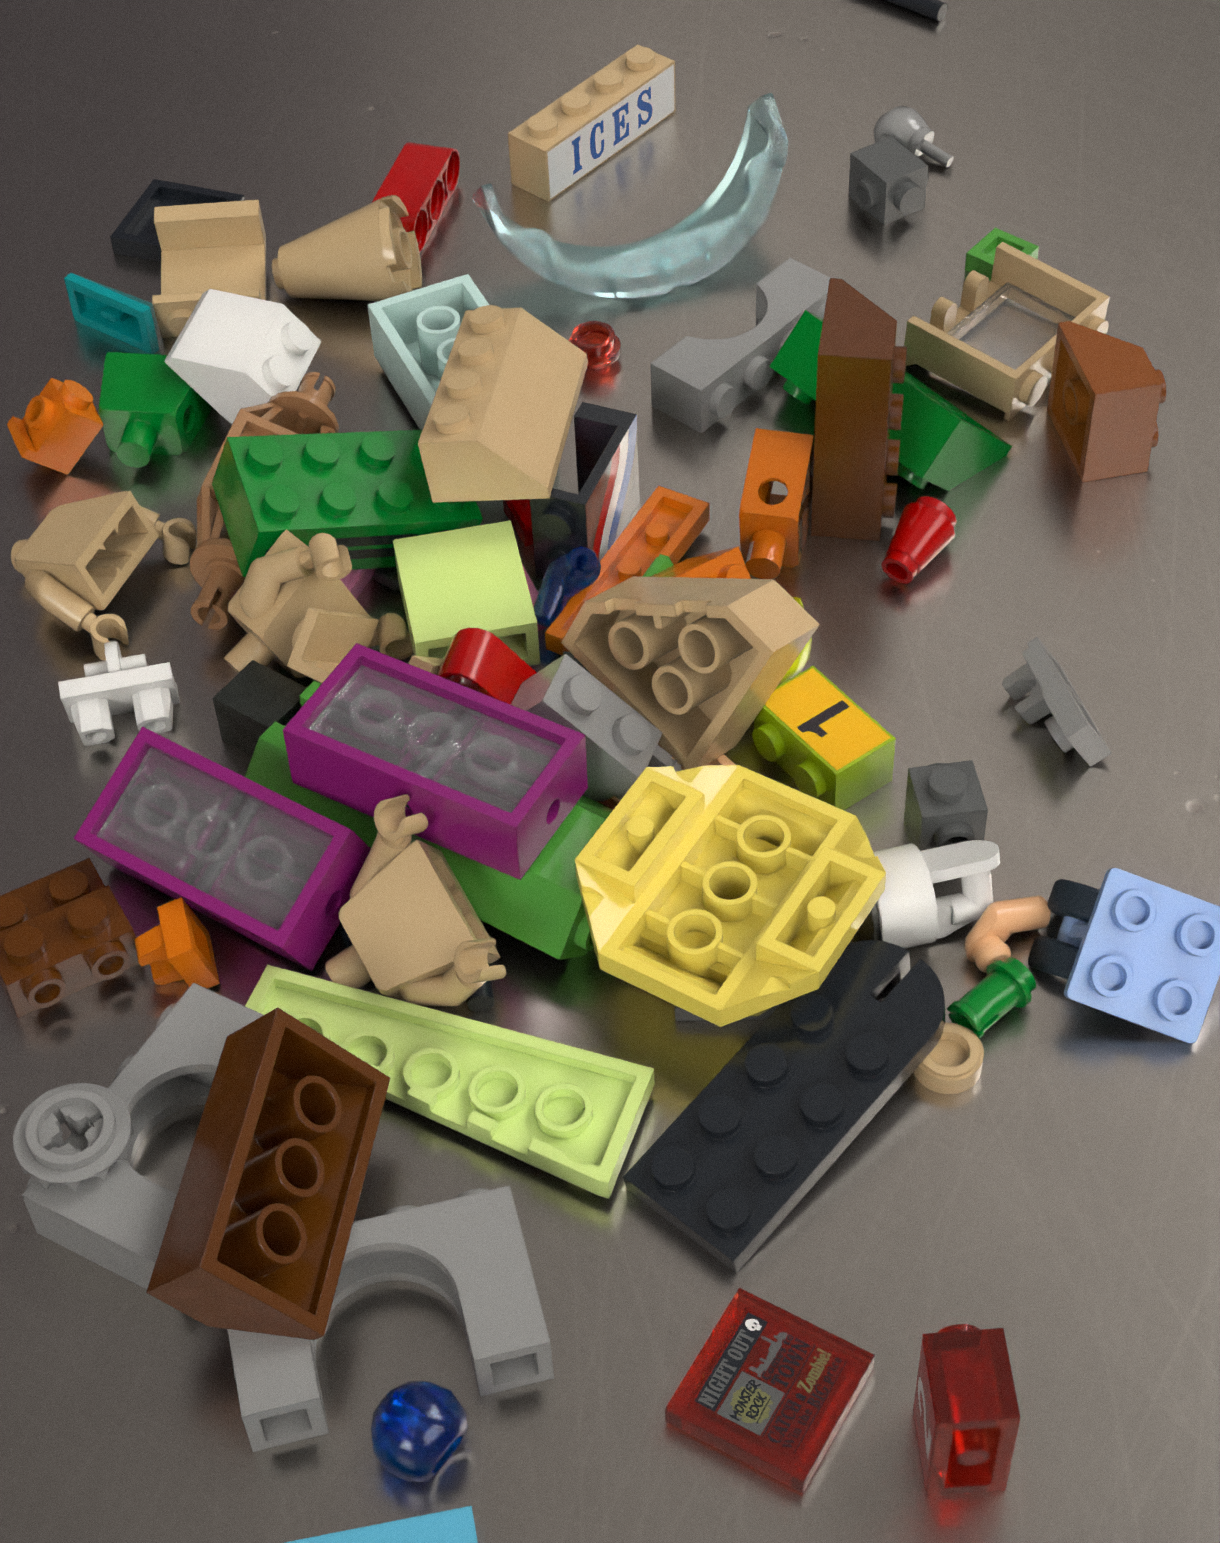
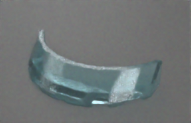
(677, 255)

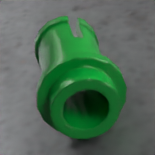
(1005, 986)

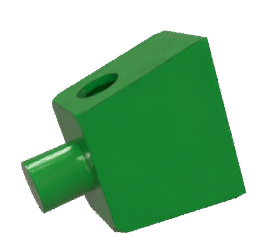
(147, 408)

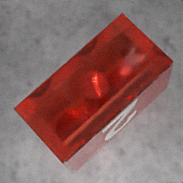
(965, 1410)

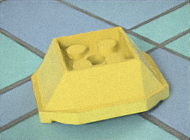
(725, 889)

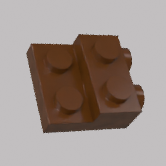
(61, 937)

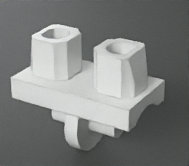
(118, 688)

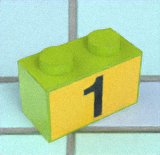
(824, 740)

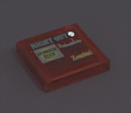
(770, 1389)

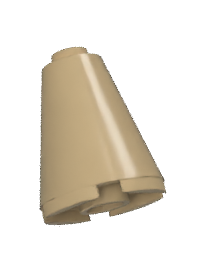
(353, 257)

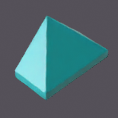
(113, 312)

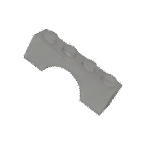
(709, 377)

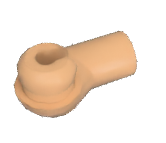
(998, 922)

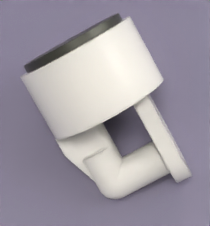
(908, 908)

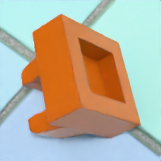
(178, 948)

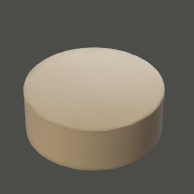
(953, 1063)

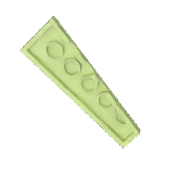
(502, 1087)

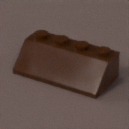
(855, 417)
(271, 1182)

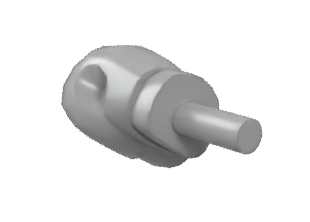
(912, 132)

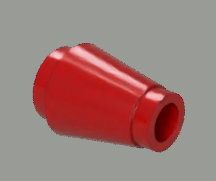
(918, 538)

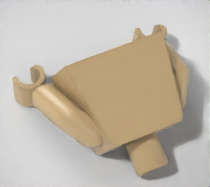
(88, 553)
(284, 587)
(412, 921)

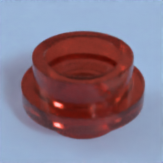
(598, 342)

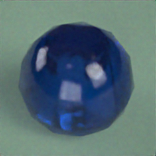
(417, 1429)

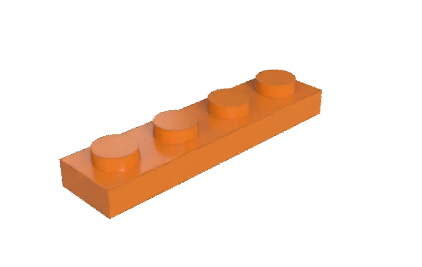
(662, 526)

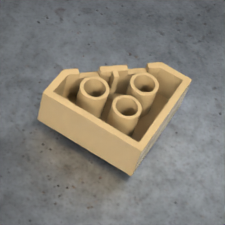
(692, 654)

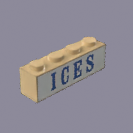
(592, 122)

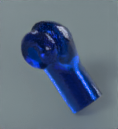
(564, 580)

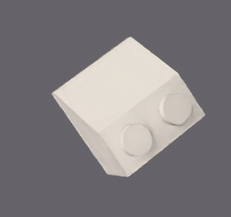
(241, 351)

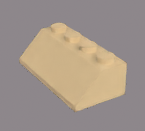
(501, 409)

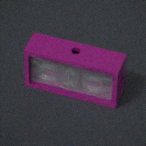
(472, 764)
(225, 847)

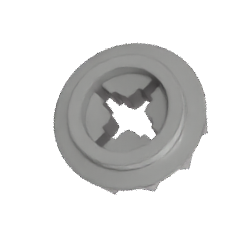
(88, 1111)

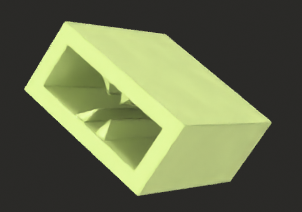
(464, 582)

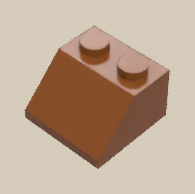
(1104, 402)

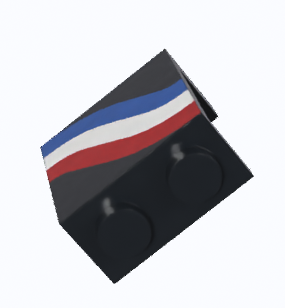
(606, 489)

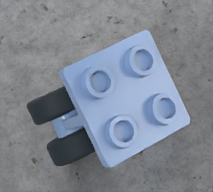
(1134, 951)

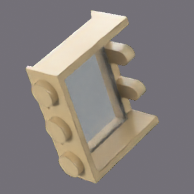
(1004, 330)

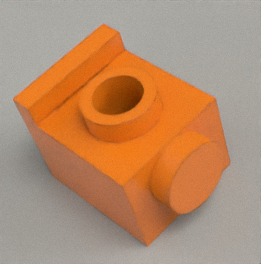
(57, 425)

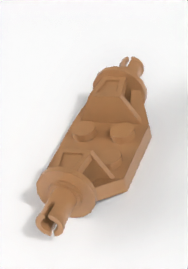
(214, 559)

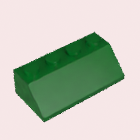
(935, 436)

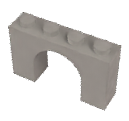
(126, 1216)
(458, 1247)

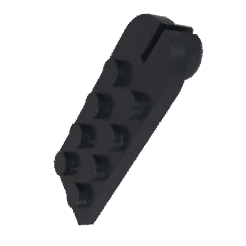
(792, 1101)

